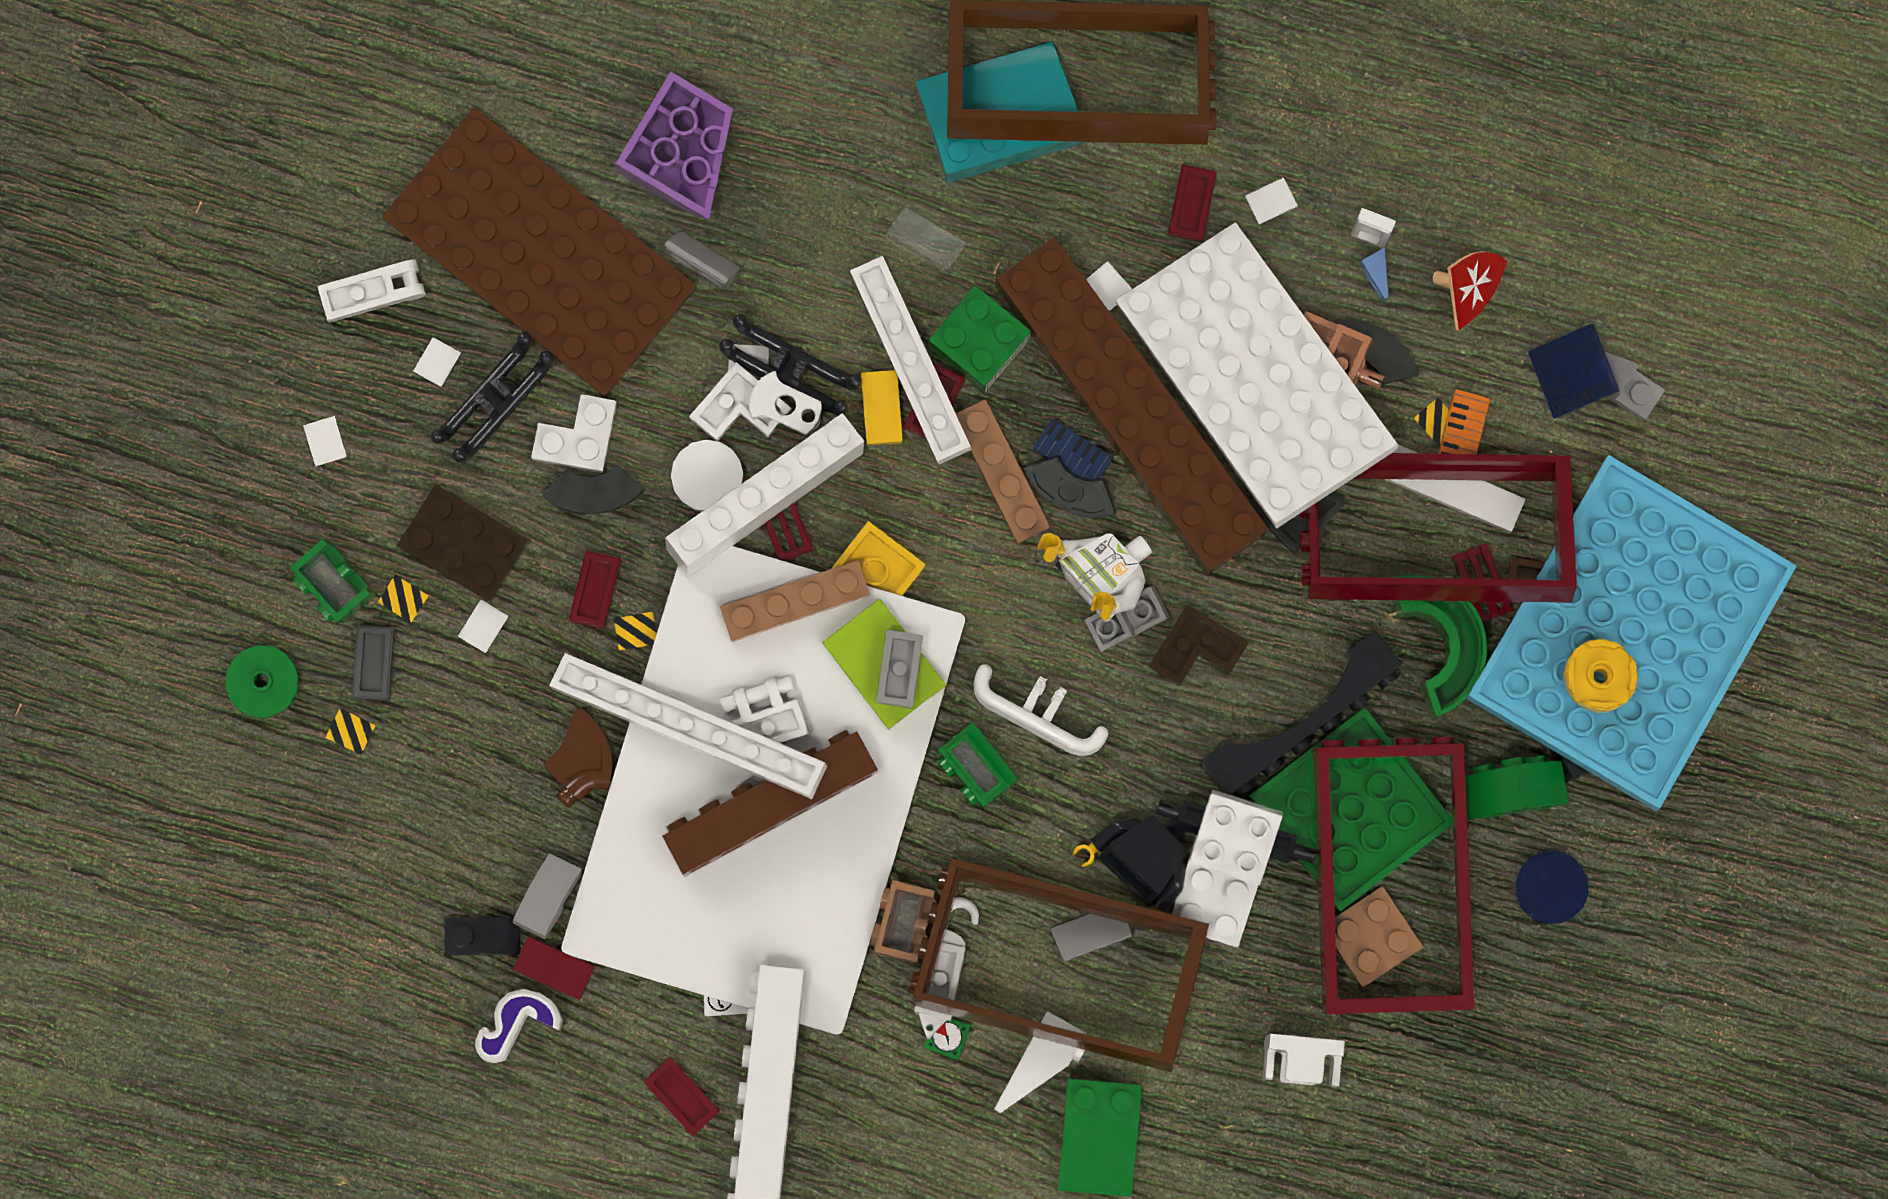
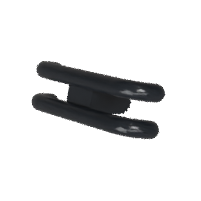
(789, 365)
(494, 399)

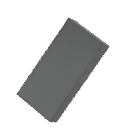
(373, 663)

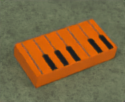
(1464, 423)

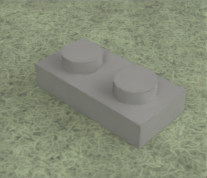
(899, 669)

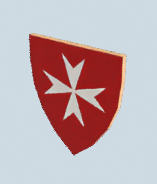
(1471, 283)

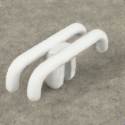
(1037, 725)

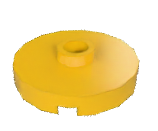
(1613, 663)

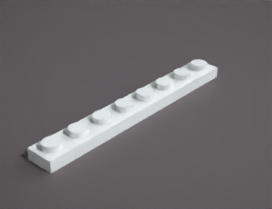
(688, 726)

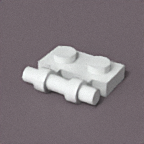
(779, 723)

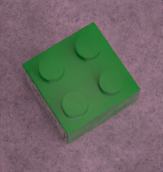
(979, 339)

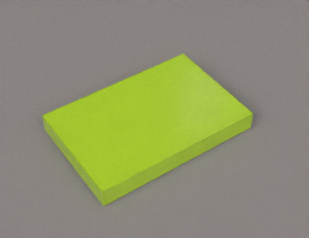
(859, 653)

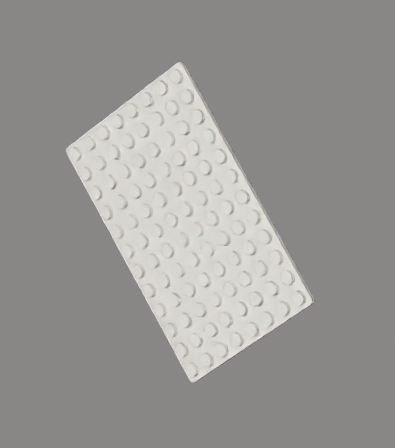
(799, 891)

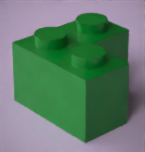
(1515, 787)

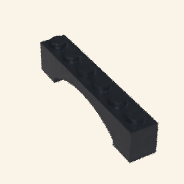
(1236, 765)

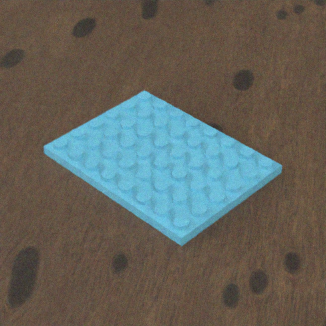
(1676, 597)

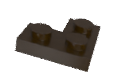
(1194, 637)

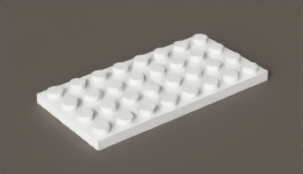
(1256, 375)

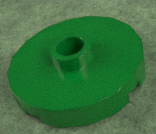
(281, 685)

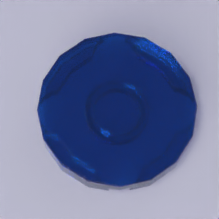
(1551, 887)

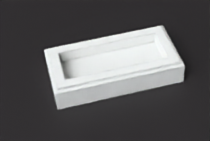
(1372, 228)

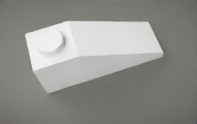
(1039, 1064)

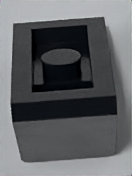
(481, 936)

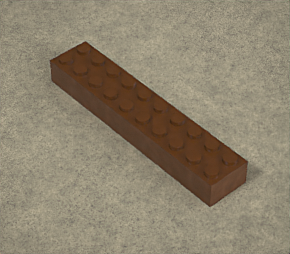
(1131, 406)

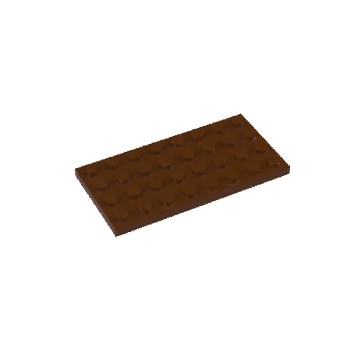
(539, 252)

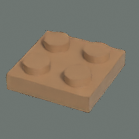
(1373, 937)

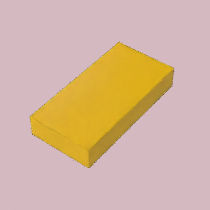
(881, 408)

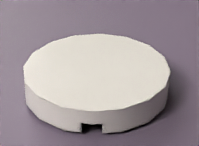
(705, 473)

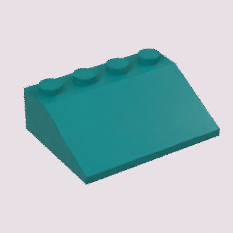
(1015, 81)

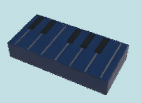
(1076, 452)

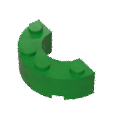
(1463, 645)

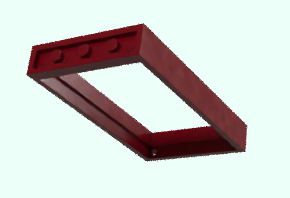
(1457, 467)
(1372, 749)

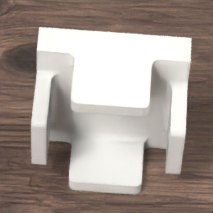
(1302, 1059)

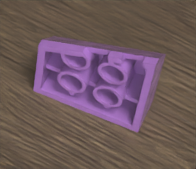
(679, 146)

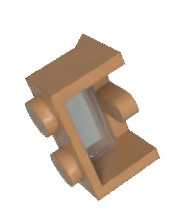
(903, 921)

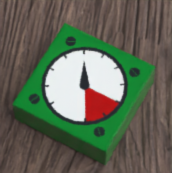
(949, 1039)

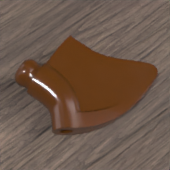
(582, 760)

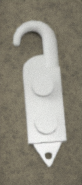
(947, 970)

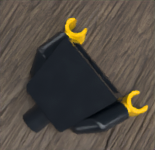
(1143, 858)

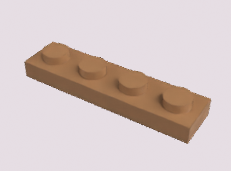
(1002, 473)
(795, 601)

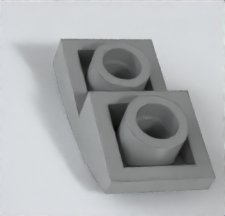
(1128, 624)
(546, 896)

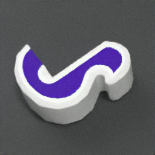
(509, 1020)

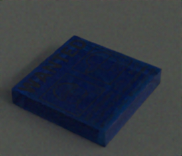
(1573, 371)

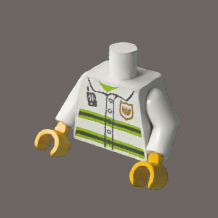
(1101, 570)

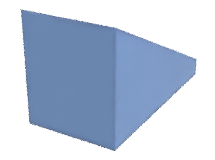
(1375, 271)

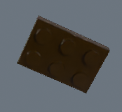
(462, 543)

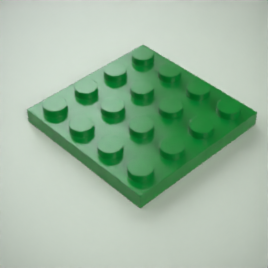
(1377, 810)

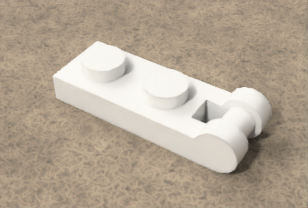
(370, 291)

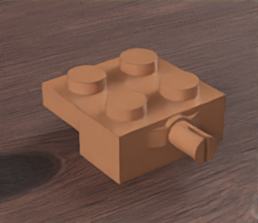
(1347, 347)

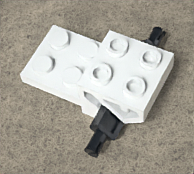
(1228, 859)

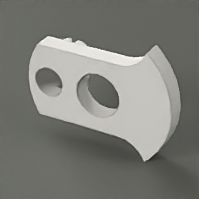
(766, 394)

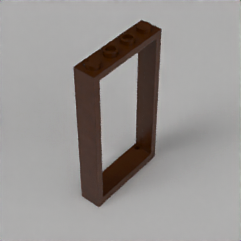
(1081, 125)
(1075, 900)

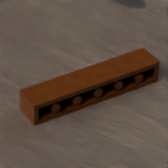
(764, 806)

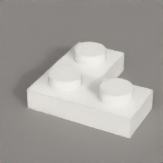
(729, 401)
(584, 445)

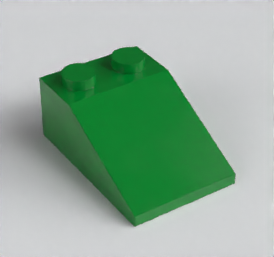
(1099, 1137)

